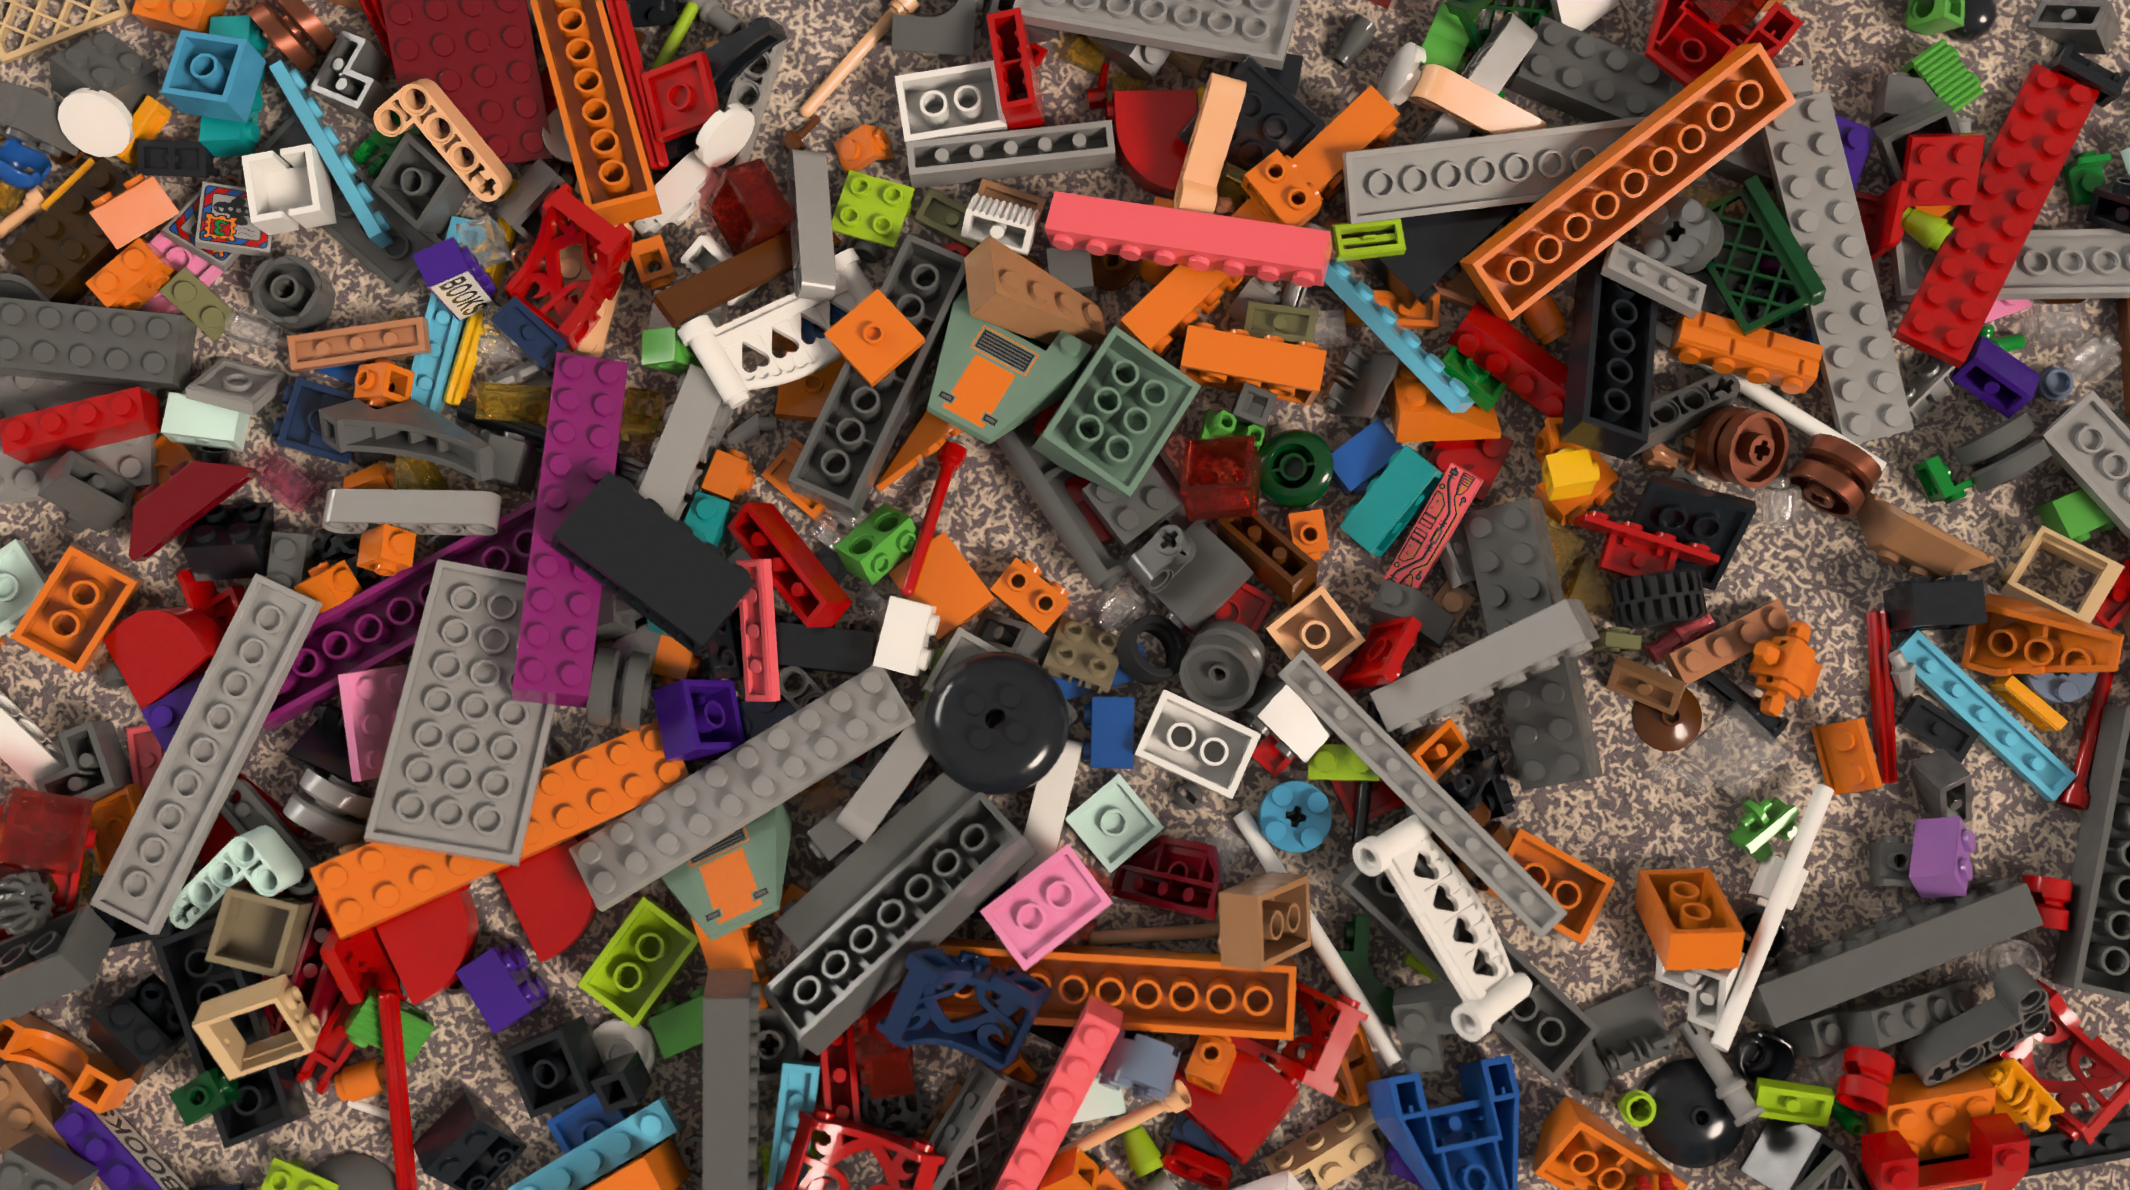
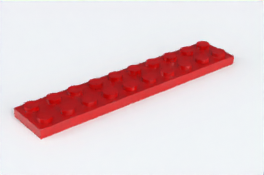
(1991, 233)

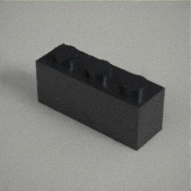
(825, 647)

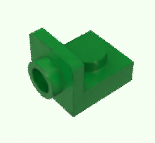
(2084, 175)
(1937, 482)

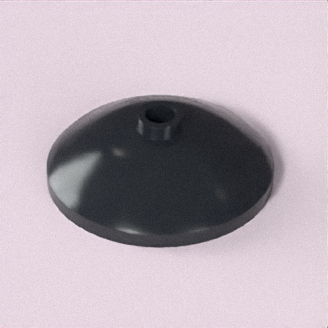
(1679, 1094)

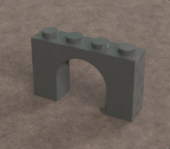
(939, 33)

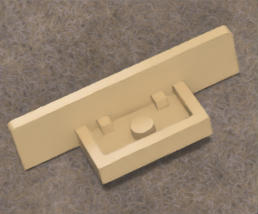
(1331, 1149)

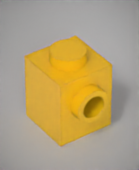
(1569, 473)

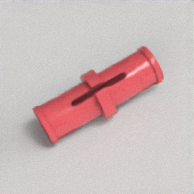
(1678, 636)

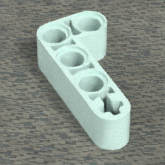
(252, 857)

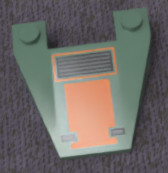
(996, 379)
(737, 876)

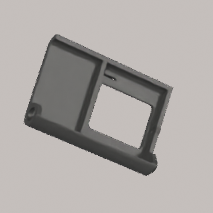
(1046, 485)

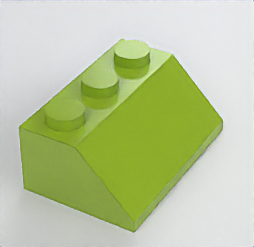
(641, 961)

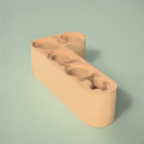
(1469, 103)
(1209, 144)
(449, 145)

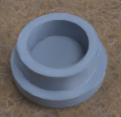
(2055, 384)

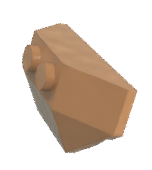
(1913, 542)

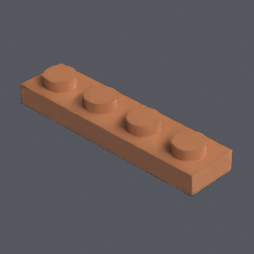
(359, 344)
(1727, 642)

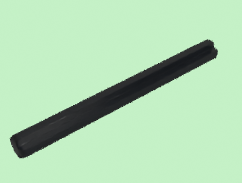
(534, 433)

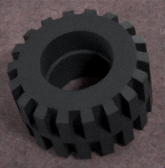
(1658, 599)

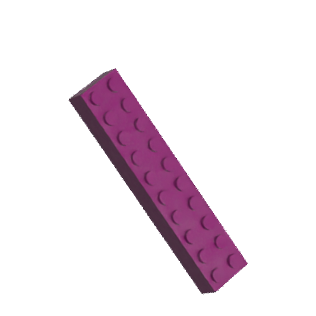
(559, 597)
(384, 620)

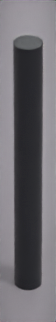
(1364, 792)

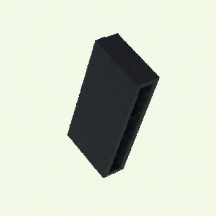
(1435, 247)
(652, 562)

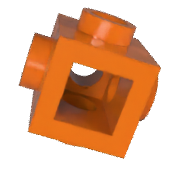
(383, 384)

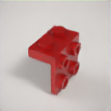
(1883, 216)

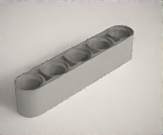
(1489, 69)
(755, 85)
(812, 225)
(413, 510)
(887, 780)

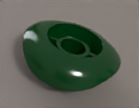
(1295, 468)

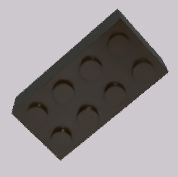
(66, 242)

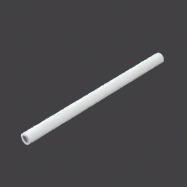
(1771, 400)
(1771, 918)
(1323, 946)

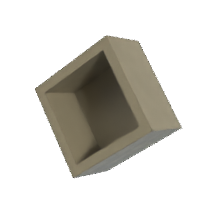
(258, 931)

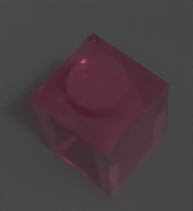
(290, 484)

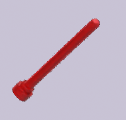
(950, 458)
(2076, 792)

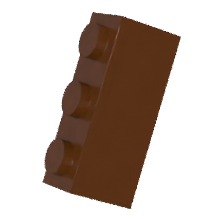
(1270, 556)

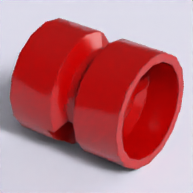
(2050, 899)
(1865, 1079)

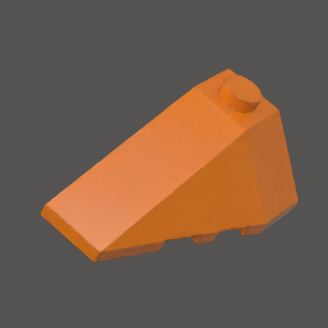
(923, 439)
(2037, 642)
(1590, 1154)

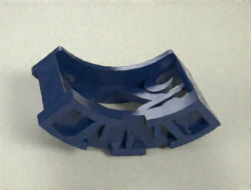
(920, 1020)

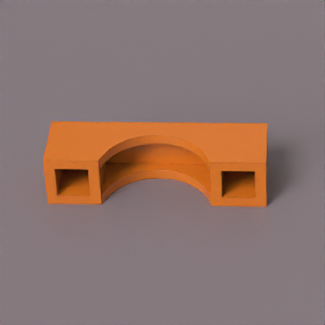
(86, 1072)

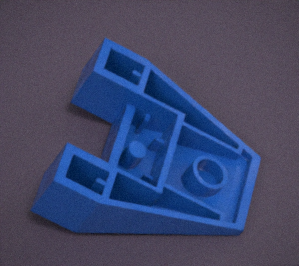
(1458, 1143)

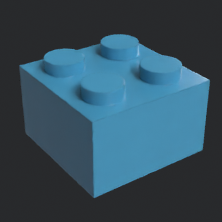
(213, 76)

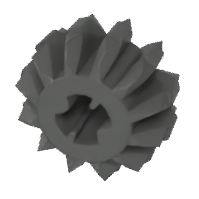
(25, 903)

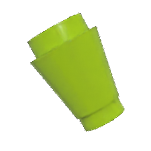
(1926, 228)
(1643, 1110)
(1141, 1151)

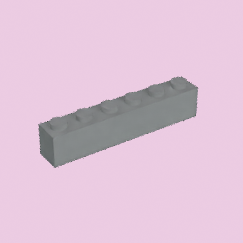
(1011, 154)

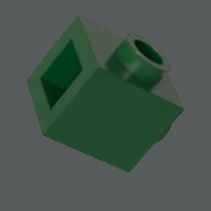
(205, 1096)

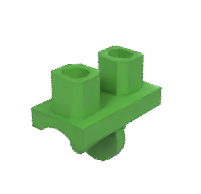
(1225, 425)
(1761, 824)

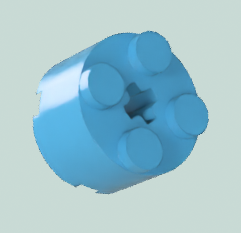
(1310, 804)

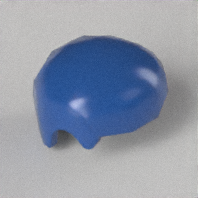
(15, 159)

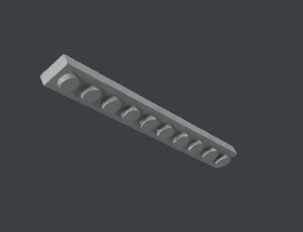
(1423, 795)

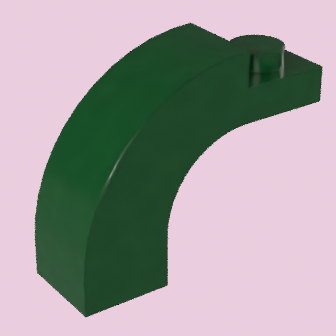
(1356, 959)

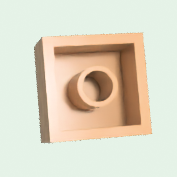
(1316, 627)

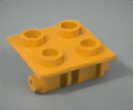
(2020, 1094)

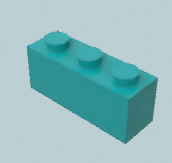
(1391, 501)

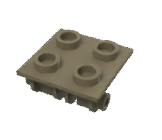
(1083, 654)

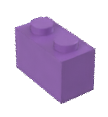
(1941, 857)

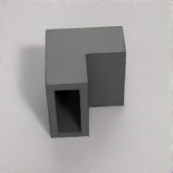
(1071, 268)

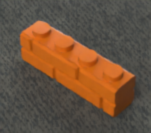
(1758, 356)

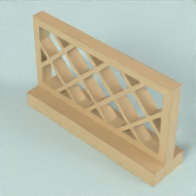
(57, 36)

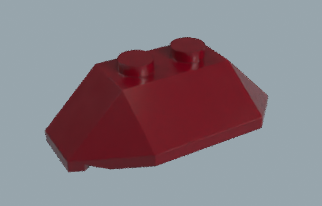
(181, 502)
(1173, 877)
(310, 974)

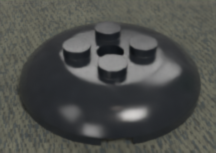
(1002, 758)

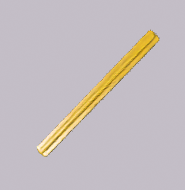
(466, 354)

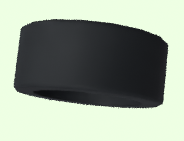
(1131, 658)

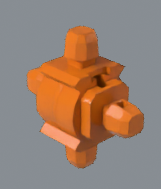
(1785, 668)

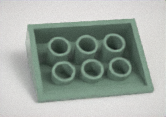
(1117, 414)

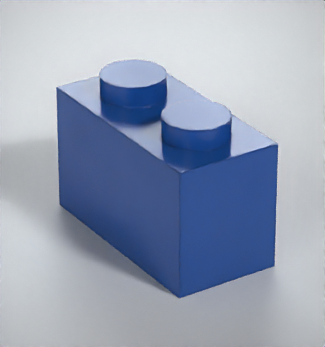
(1363, 457)
(1111, 732)

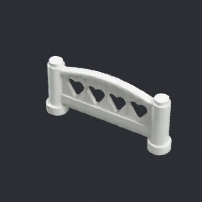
(721, 347)
(1482, 996)

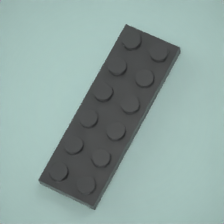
(392, 263)

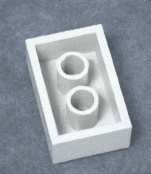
(950, 102)
(1197, 744)

